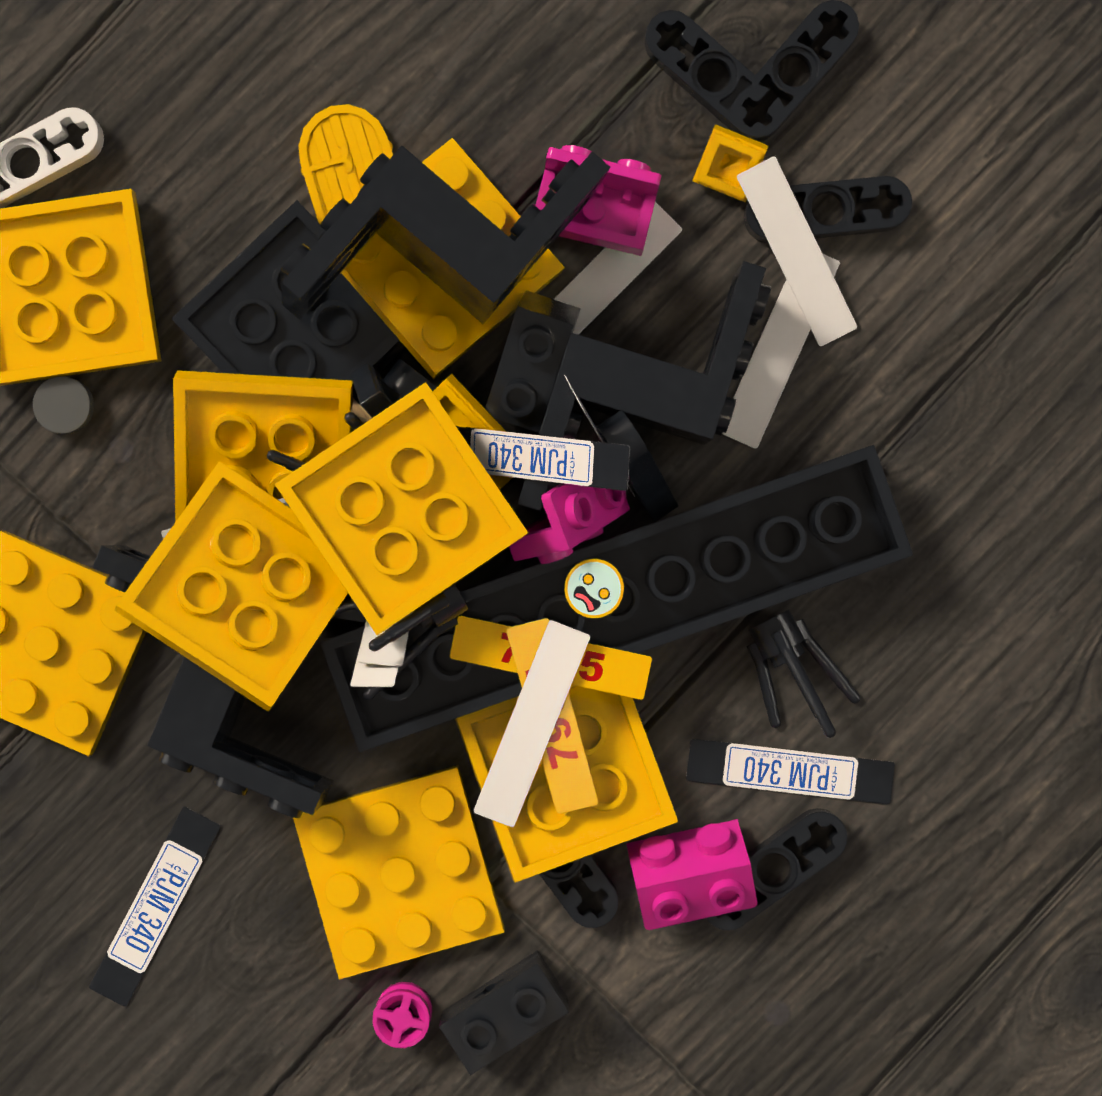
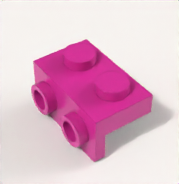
(619, 209)
(571, 517)
(692, 874)

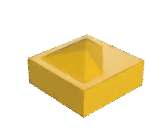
(725, 158)

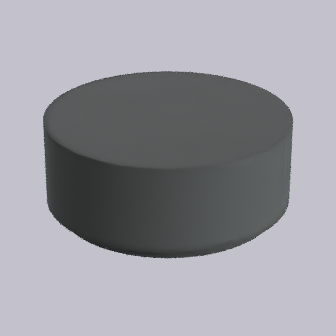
(63, 405)

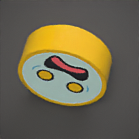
(594, 588)

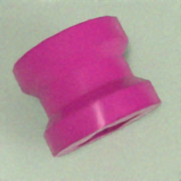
(399, 1027)

